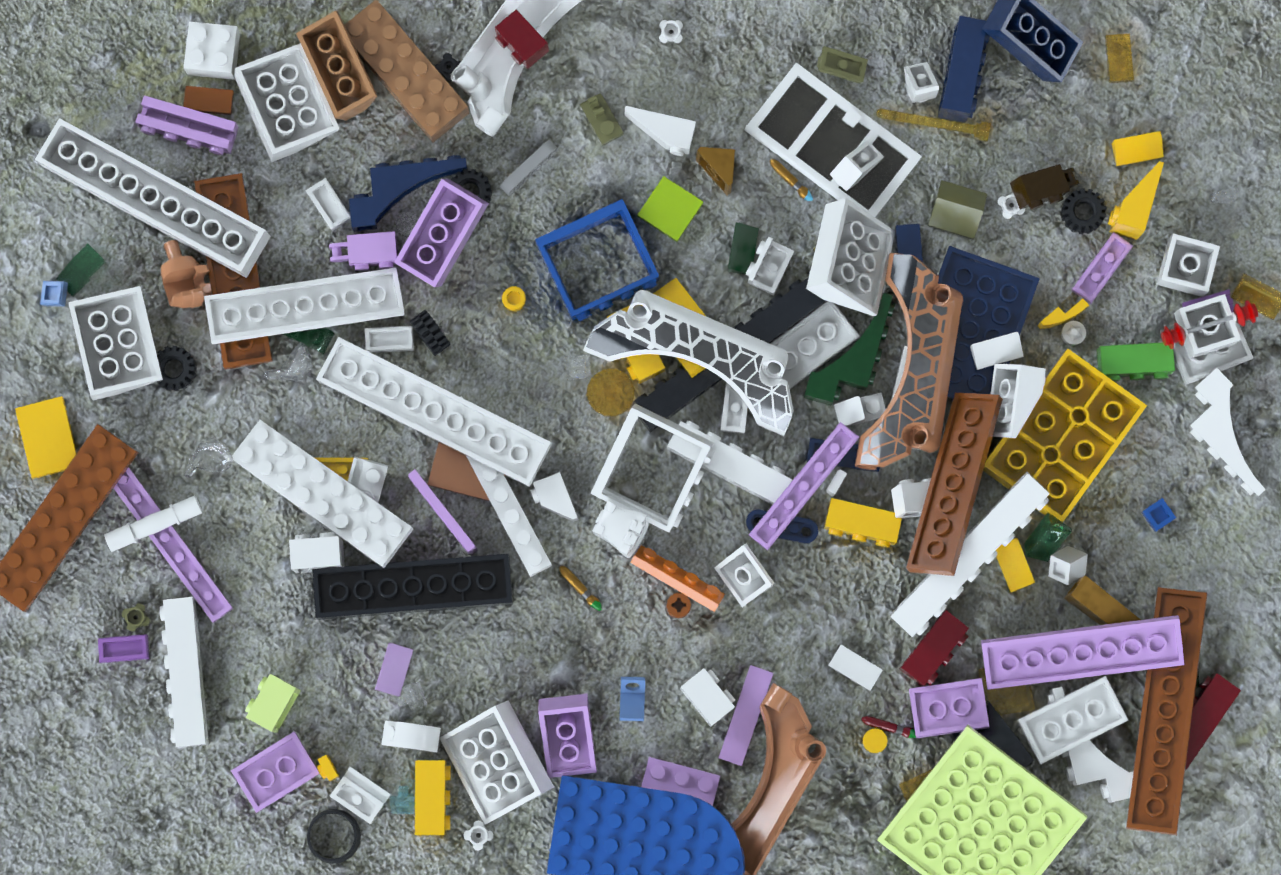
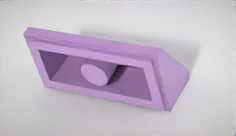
(394, 669)

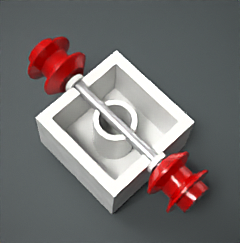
(1208, 325)

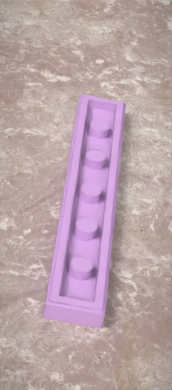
(803, 486)

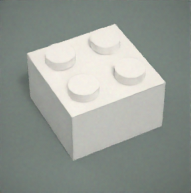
(211, 50)
(1188, 265)
(316, 553)
(708, 697)

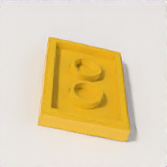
(46, 436)

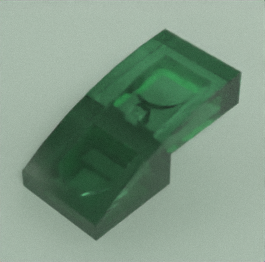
(81, 269)

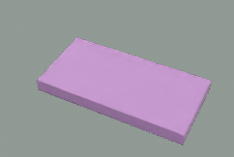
(442, 512)

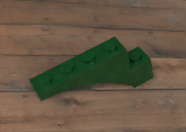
(856, 364)

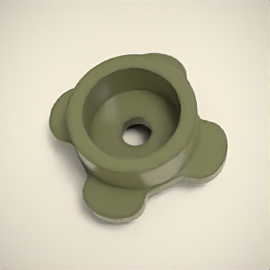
(129, 614)

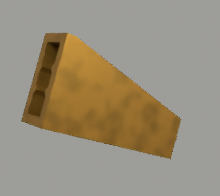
(1097, 603)

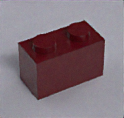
(521, 39)

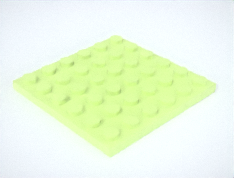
(981, 816)

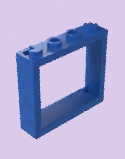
(582, 225)

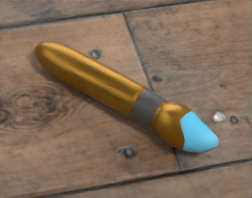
(791, 180)

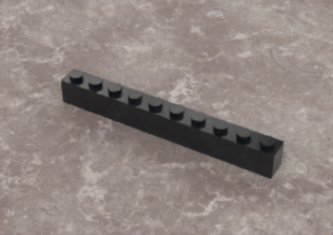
(765, 325)

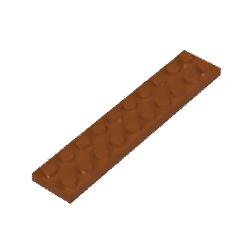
(1167, 721)

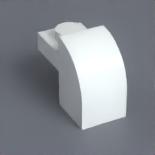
(411, 736)

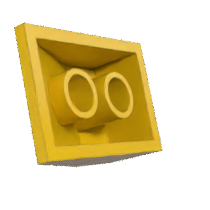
(1132, 214)

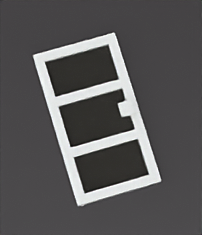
(818, 128)

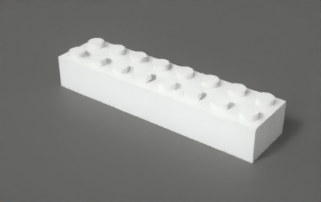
(978, 547)

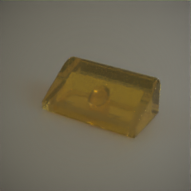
(1263, 296)

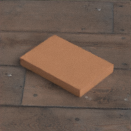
(455, 474)

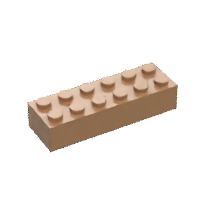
(405, 71)

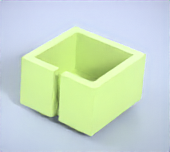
(272, 703)

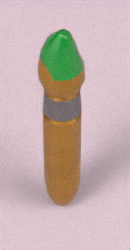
(591, 600)

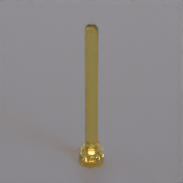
(979, 130)

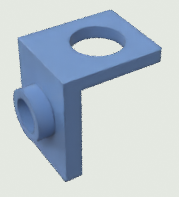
(632, 699)

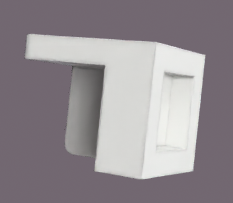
(1067, 565)

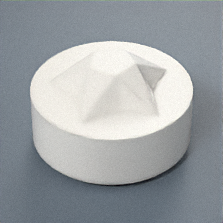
(1073, 333)

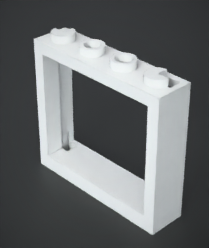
(655, 518)

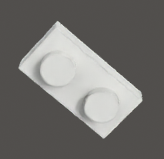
(734, 412)

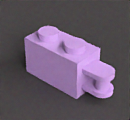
(367, 250)

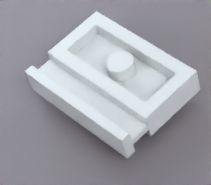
(368, 477)
(360, 795)

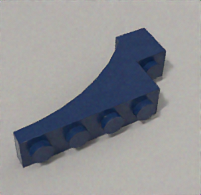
(394, 183)

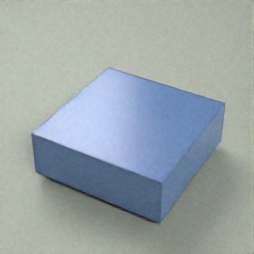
(54, 293)

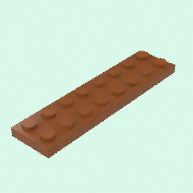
(231, 194)
(954, 484)
(63, 516)

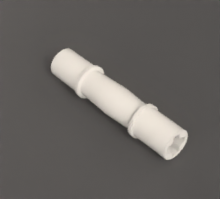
(153, 523)

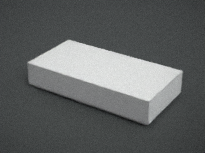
(328, 204)
(389, 339)
(855, 667)

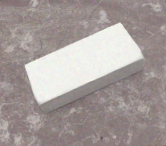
(997, 350)

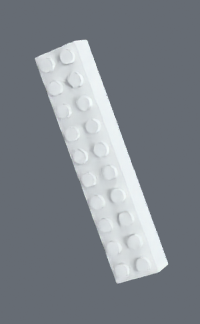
(153, 198)

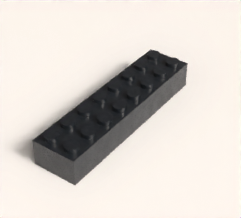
(412, 586)

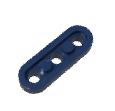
(792, 531)

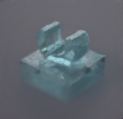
(403, 802)

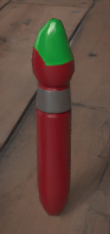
(907, 732)

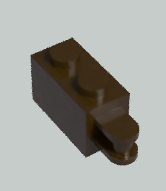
(1043, 186)

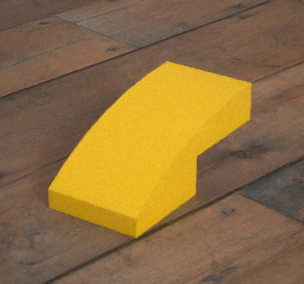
(1058, 317)

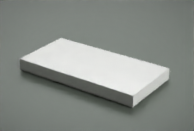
(815, 341)
(1072, 720)

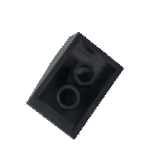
(1003, 737)

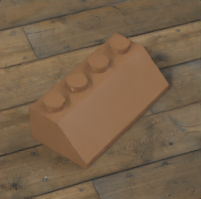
(337, 66)

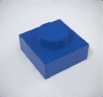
(1158, 515)

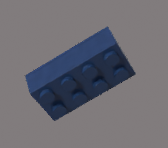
(1033, 37)
(962, 70)

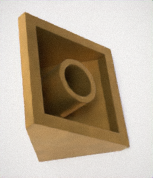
(718, 165)

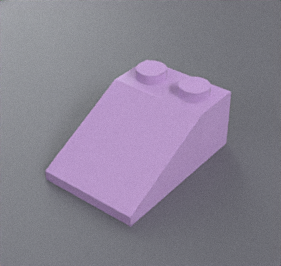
(567, 735)

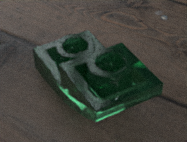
(316, 339)

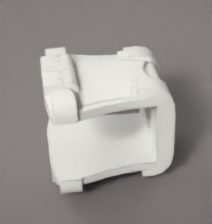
(621, 528)

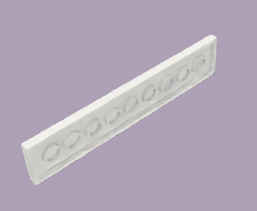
(434, 411)

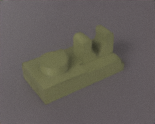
(842, 64)
(601, 119)

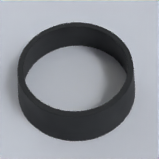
(357, 836)

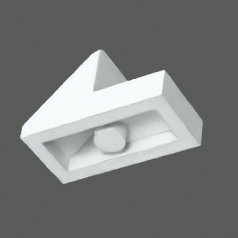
(860, 410)

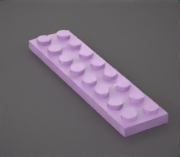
(1082, 652)

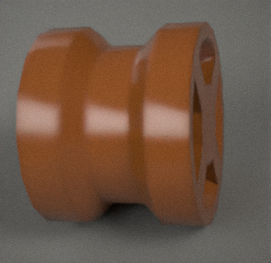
(683, 606)

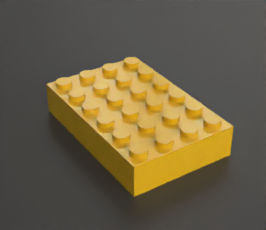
(1067, 434)

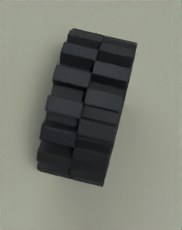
(476, 178)
(1091, 199)
(430, 332)
(187, 374)

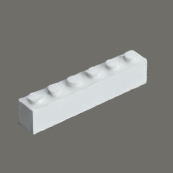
(733, 466)
(185, 672)

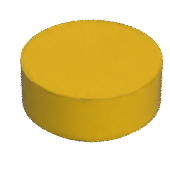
(514, 298)
(874, 740)

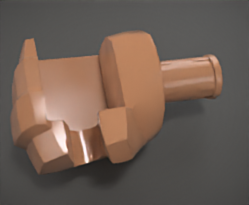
(183, 278)

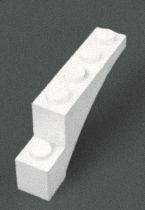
(1216, 429)
(1090, 764)

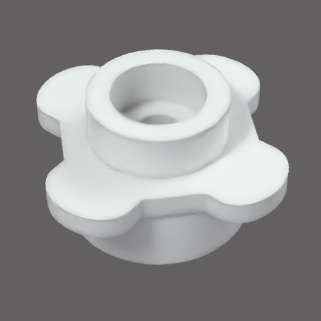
(665, 36)
(1008, 212)
(478, 828)

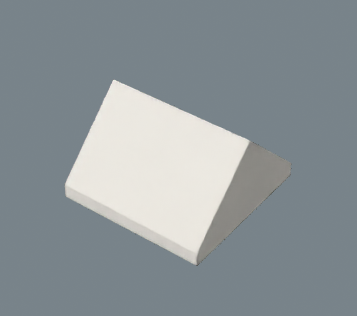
(744, 575)

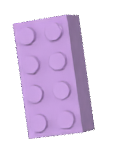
(441, 232)

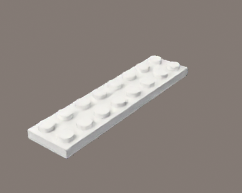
(304, 305)
(322, 493)

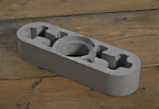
(529, 167)

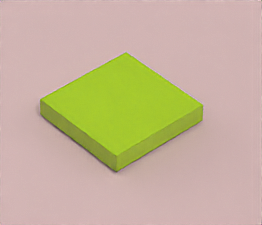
(670, 209)

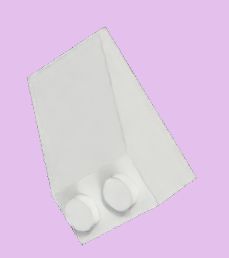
(1020, 390)

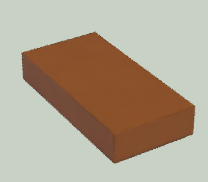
(209, 100)

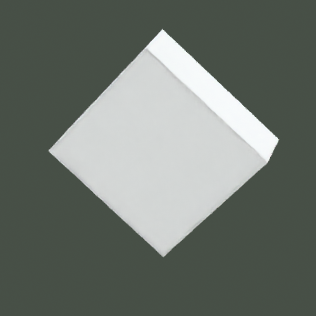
(836, 482)

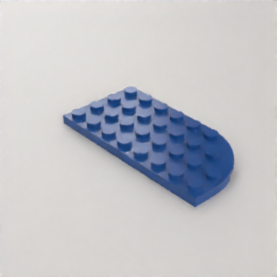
(639, 832)

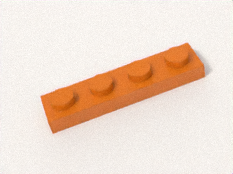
(679, 579)

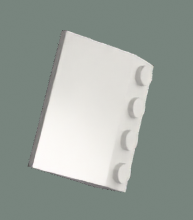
(285, 101)
(850, 257)
(115, 342)
(496, 762)

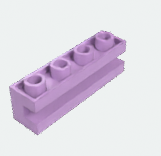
(187, 125)

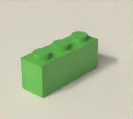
(1136, 361)

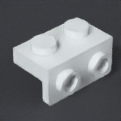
(770, 266)

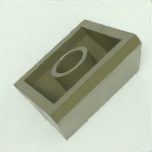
(957, 209)

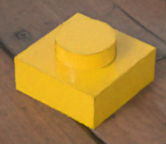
(327, 768)

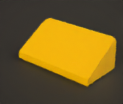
(1138, 148)
(1014, 566)

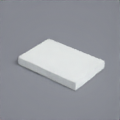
(1200, 366)

